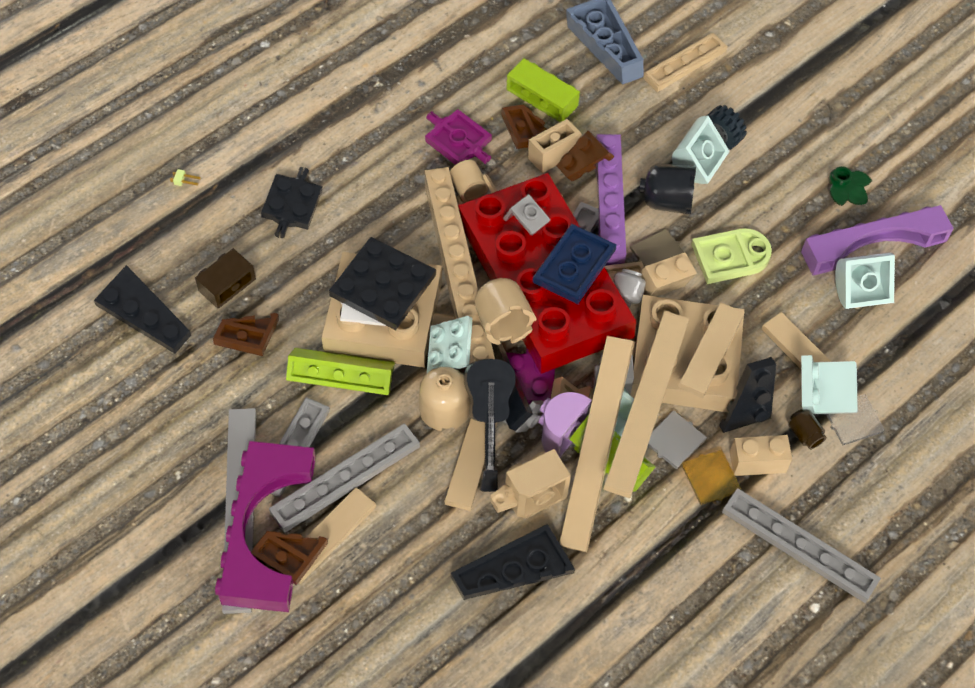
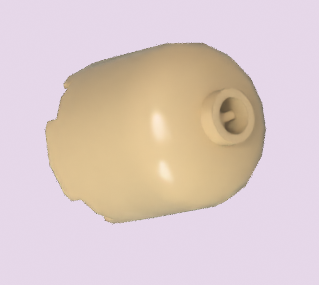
(504, 311)
(443, 399)

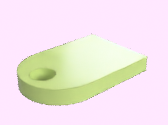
(731, 254)

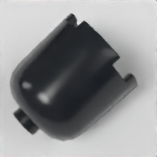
(669, 187)

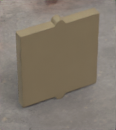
(656, 248)

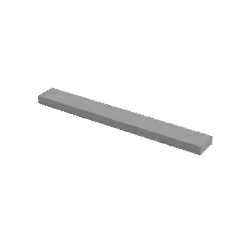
(240, 431)

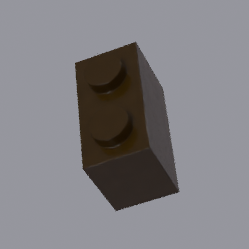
(225, 278)

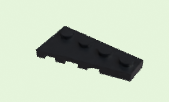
(516, 564)

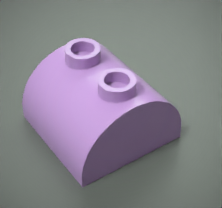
(561, 419)

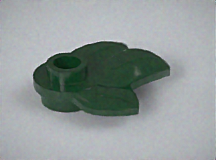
(850, 187)

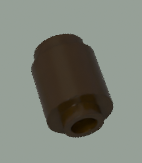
(807, 429)

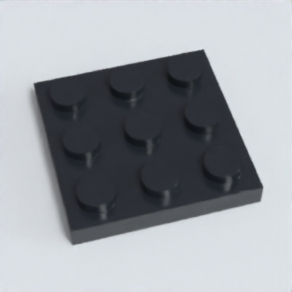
(383, 283)

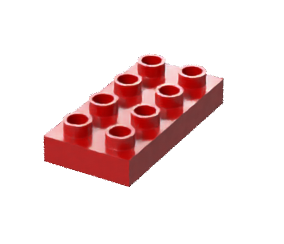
(507, 250)

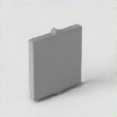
(675, 439)

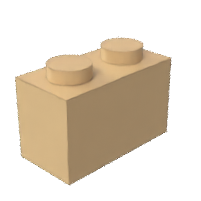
(552, 145)
(667, 275)
(760, 455)

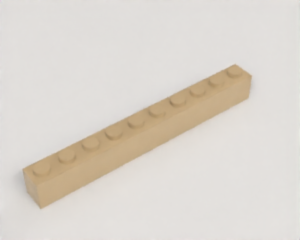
(455, 257)

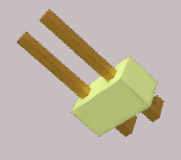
(180, 176)

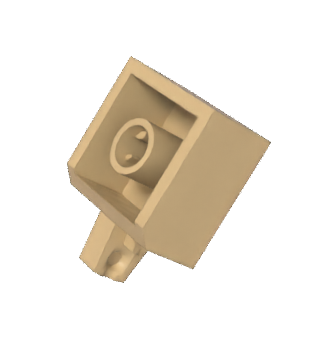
(533, 485)

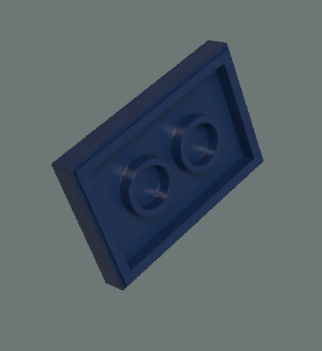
(574, 263)

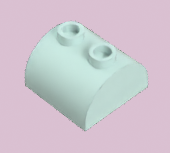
(702, 149)
(865, 280)

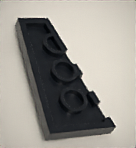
(142, 310)

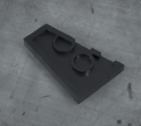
(754, 396)

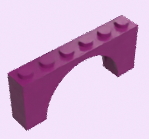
(244, 578)

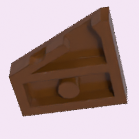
(522, 124)
(583, 157)
(246, 334)
(288, 553)

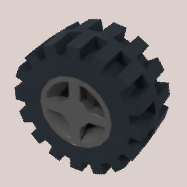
(728, 125)

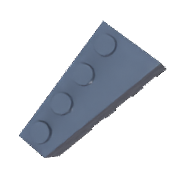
(605, 35)

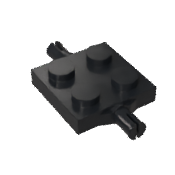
(291, 202)

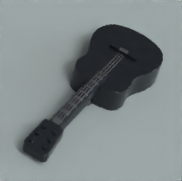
(489, 388)

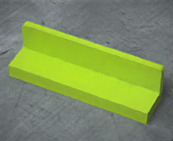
(340, 371)

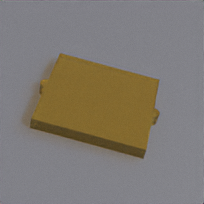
(711, 477)

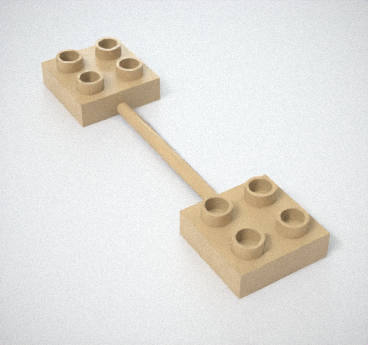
(411, 341)

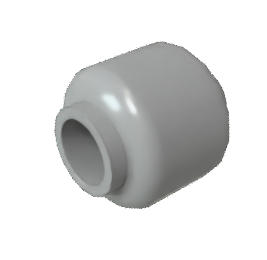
(630, 286)

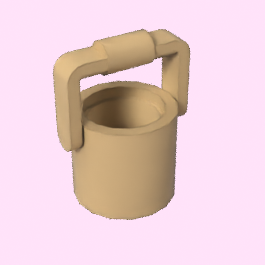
(470, 181)

